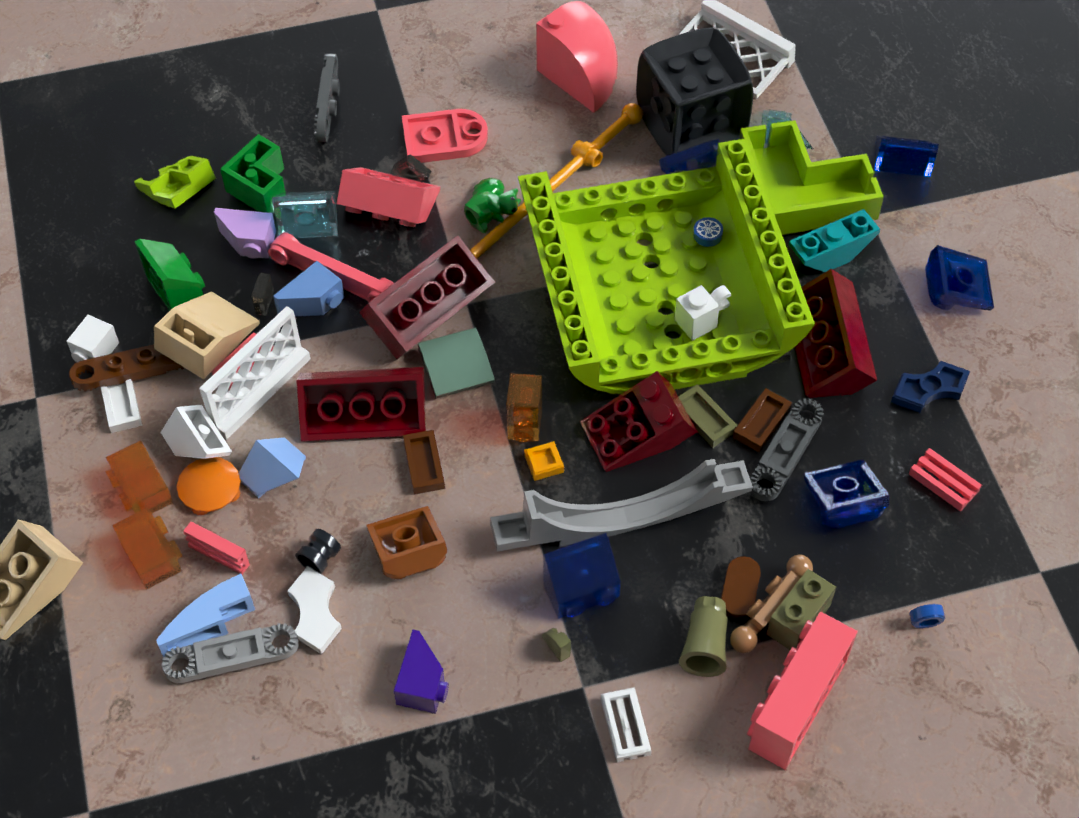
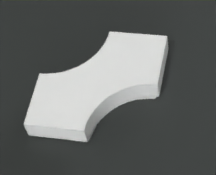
(312, 595)

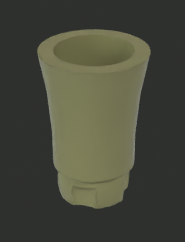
(706, 639)

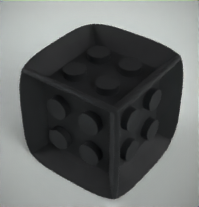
(693, 90)

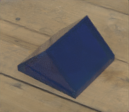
(905, 155)

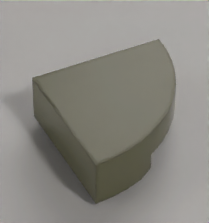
(558, 643)

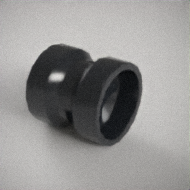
(318, 551)

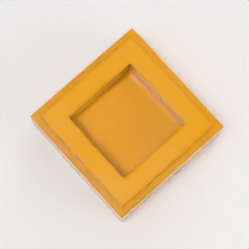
(544, 461)

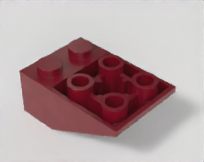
(638, 423)

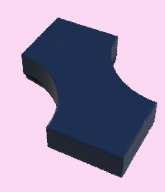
(920, 389)

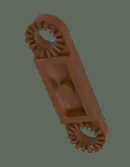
(121, 366)

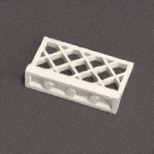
(749, 34)
(266, 377)

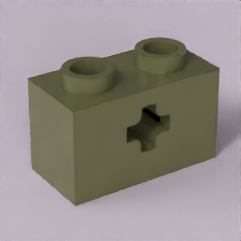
(801, 604)

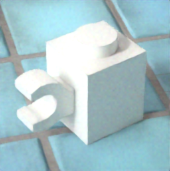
(699, 311)

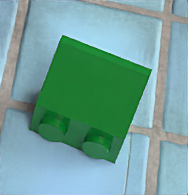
(169, 272)

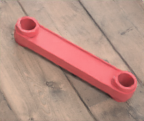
(288, 250)

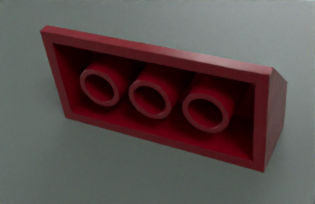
(836, 350)
(361, 403)

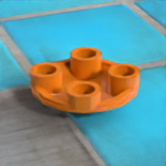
(208, 485)

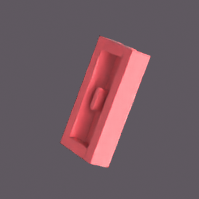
(948, 476)
(216, 547)

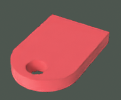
(444, 134)

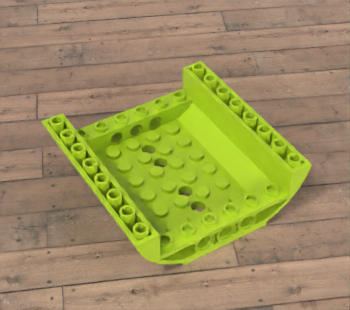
(611, 300)

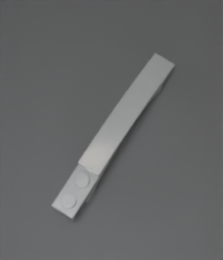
(551, 521)

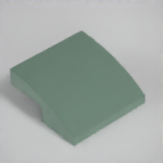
(456, 362)

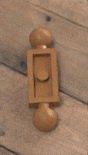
(744, 637)

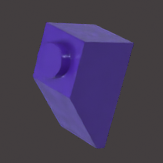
(420, 677)

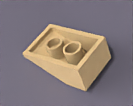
(32, 573)

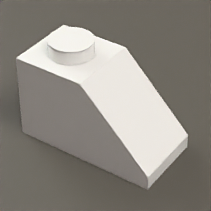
(194, 434)

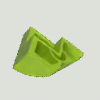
(178, 181)

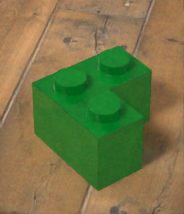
(255, 173)

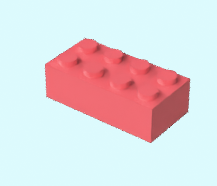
(800, 689)

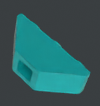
(836, 242)

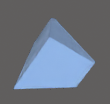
(271, 465)

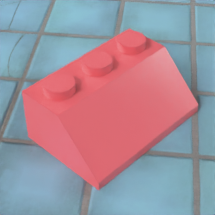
(386, 196)

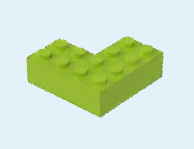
(807, 192)

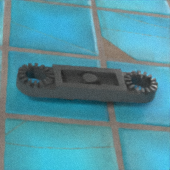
(326, 103)
(786, 449)

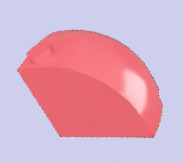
(577, 53)

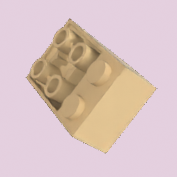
(202, 332)

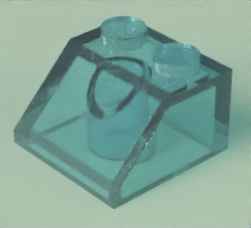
(306, 213)

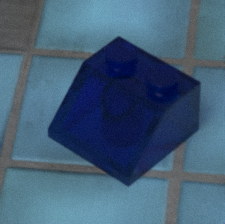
(581, 576)

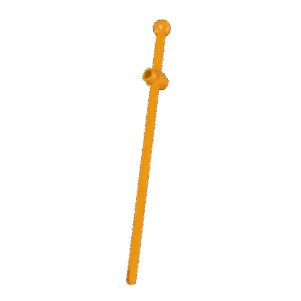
(584, 153)

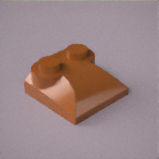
(408, 543)

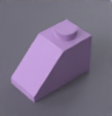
(247, 231)

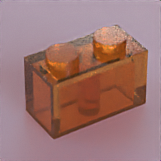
(524, 407)
(138, 479)
(148, 548)

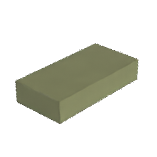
(707, 416)

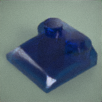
(958, 280)
(847, 493)

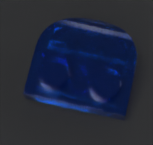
(693, 158)

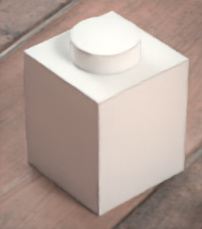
(92, 339)

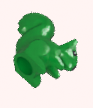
(490, 203)

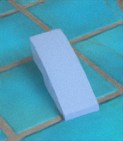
(207, 615)

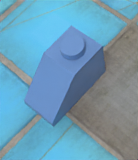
(311, 292)

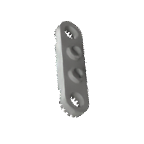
(230, 653)

